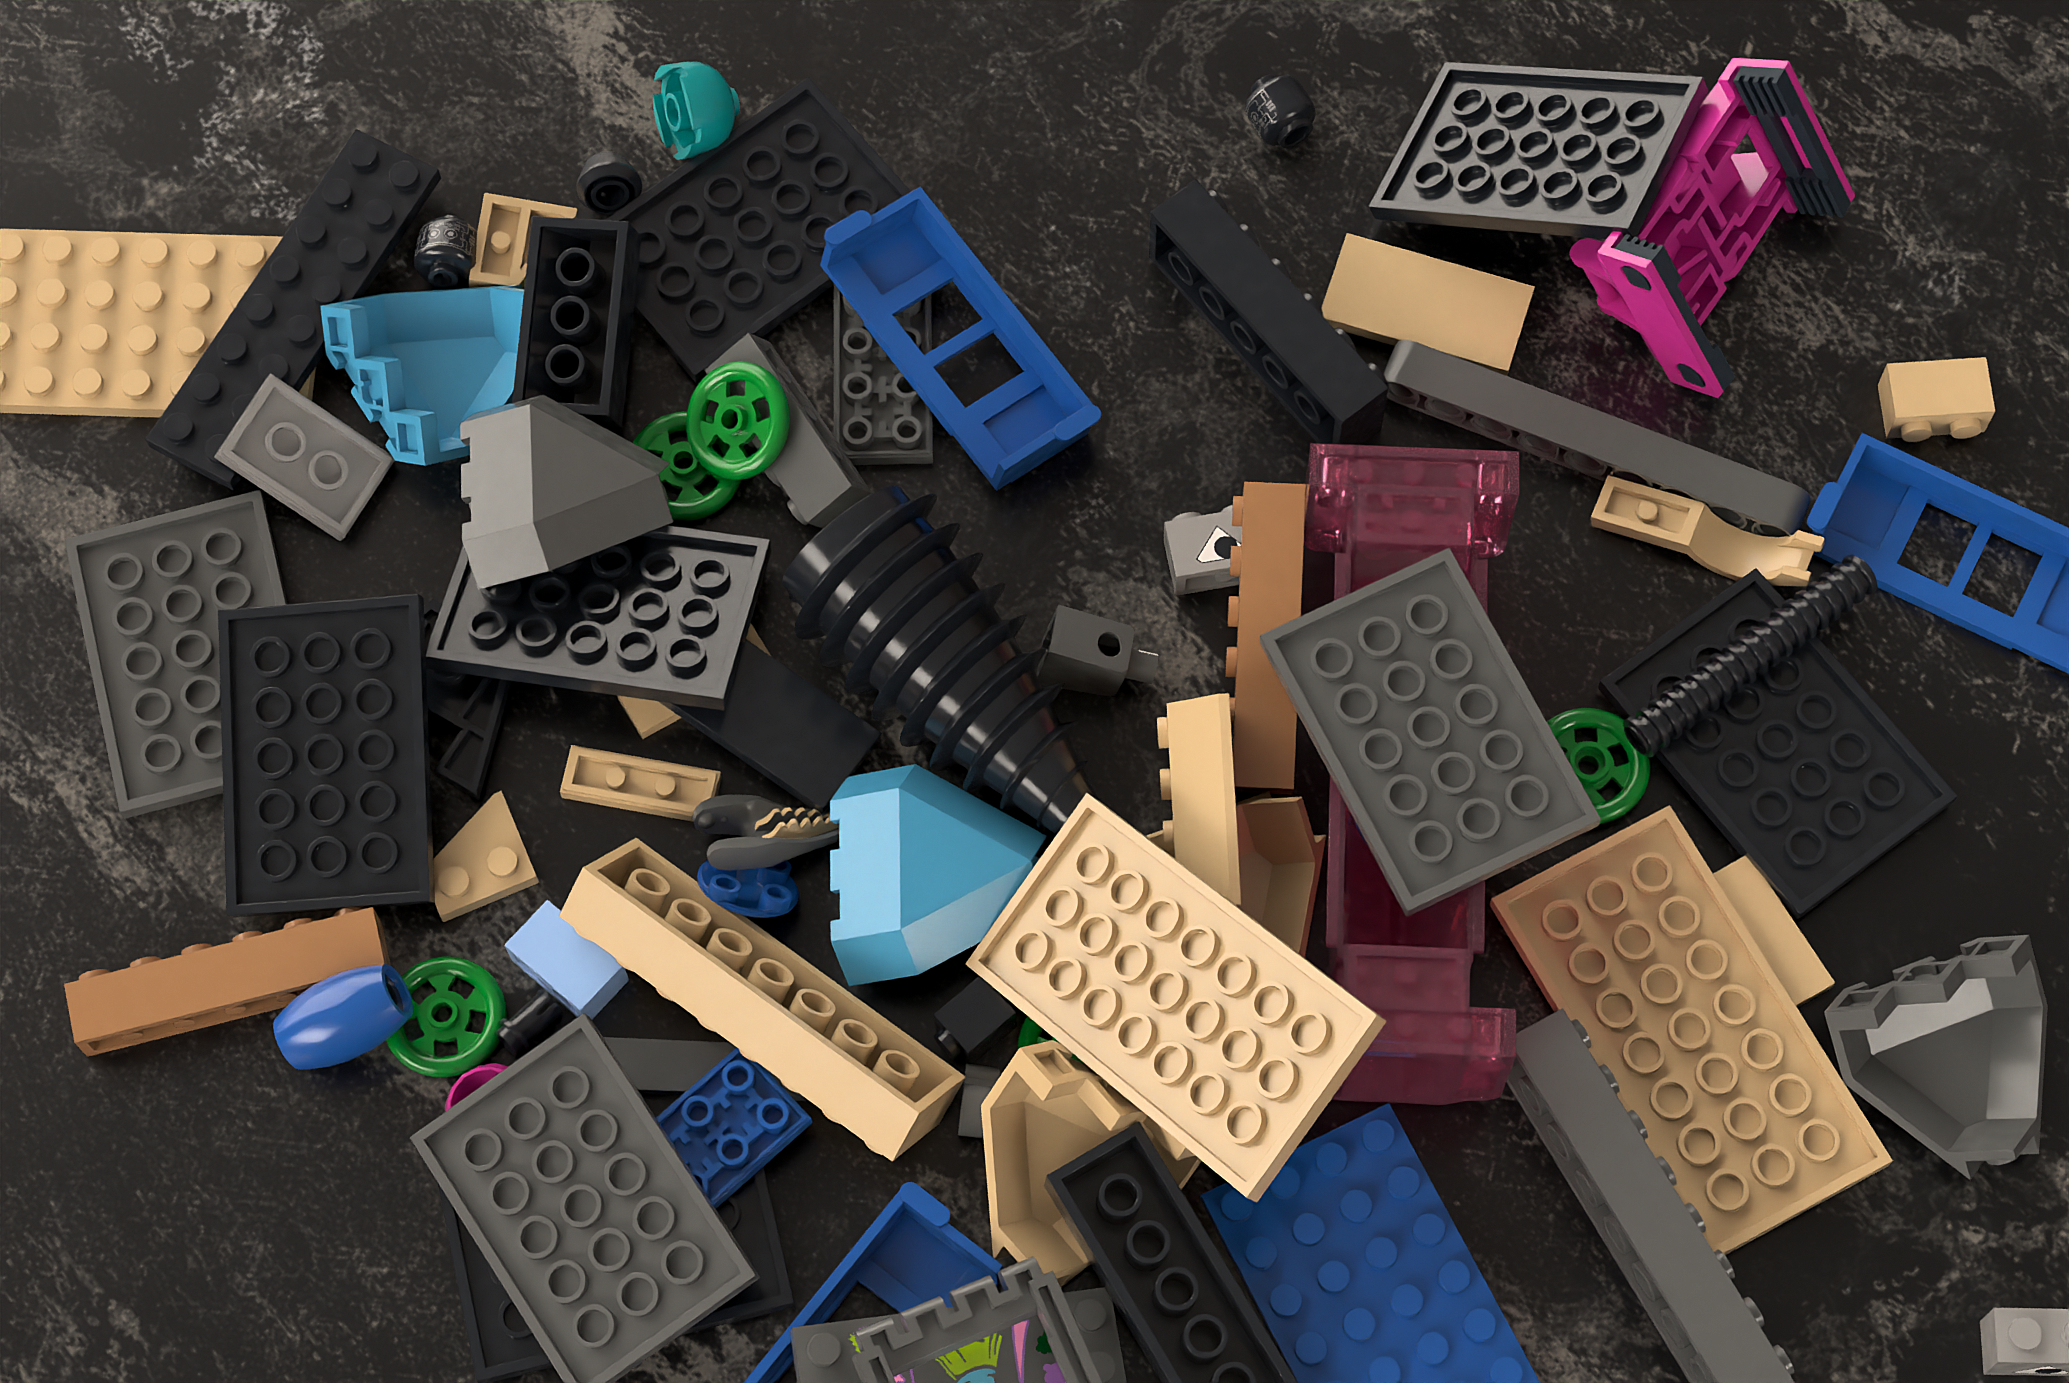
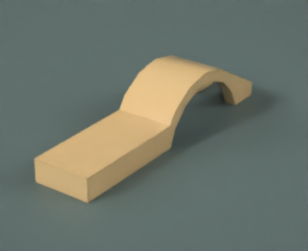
(1706, 538)

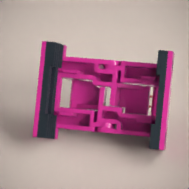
(1715, 215)

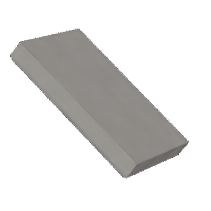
(305, 457)

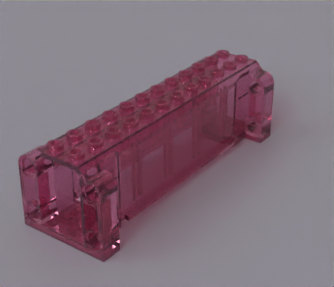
(1379, 516)

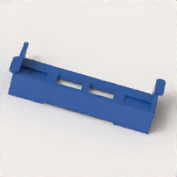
(905, 255)
(1876, 510)
(901, 1259)

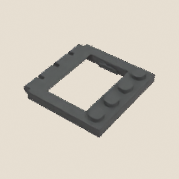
(977, 1314)

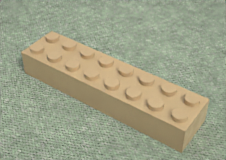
(762, 998)

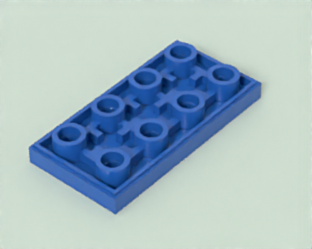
(732, 1124)

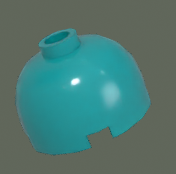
(694, 108)

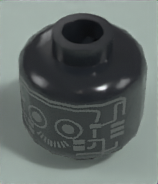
(1280, 110)
(446, 250)

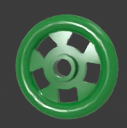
(770, 431)
(690, 503)
(1609, 732)
(472, 1047)

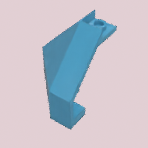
(427, 362)
(919, 871)

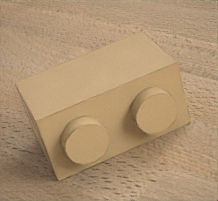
(1936, 398)

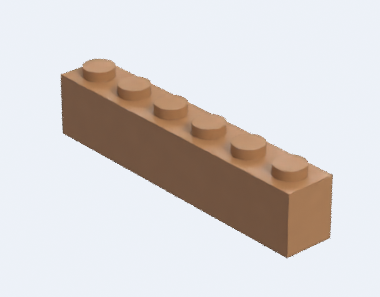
(1268, 597)
(220, 981)

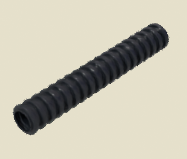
(1750, 655)

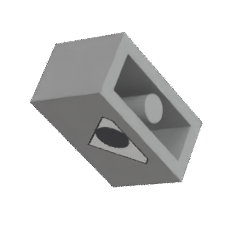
(1201, 550)
(2025, 1342)

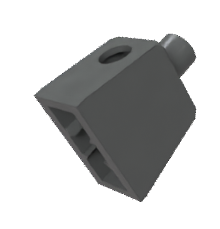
(1091, 654)

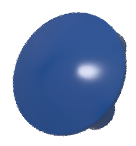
(750, 891)

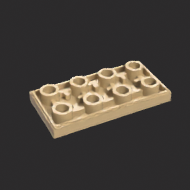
(1426, 300)

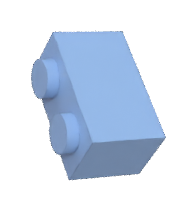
(565, 963)

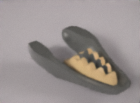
(766, 828)

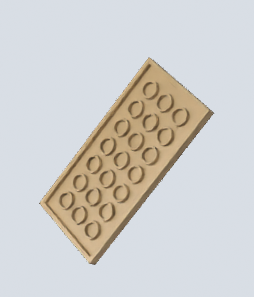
(114, 315)
(1175, 996)
(1692, 1029)

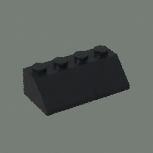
(578, 315)

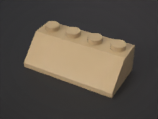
(1201, 791)

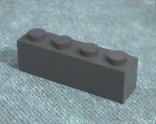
(812, 463)

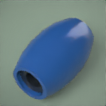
(343, 1017)

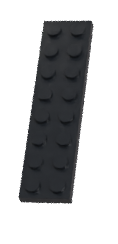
(277, 324)

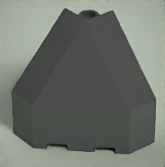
(551, 489)
(1952, 1050)

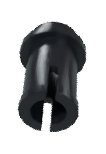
(526, 1024)

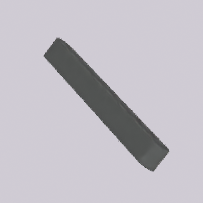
(1589, 439)

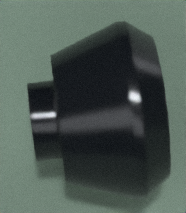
(608, 183)

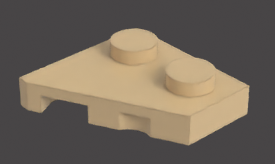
(505, 238)
(482, 862)

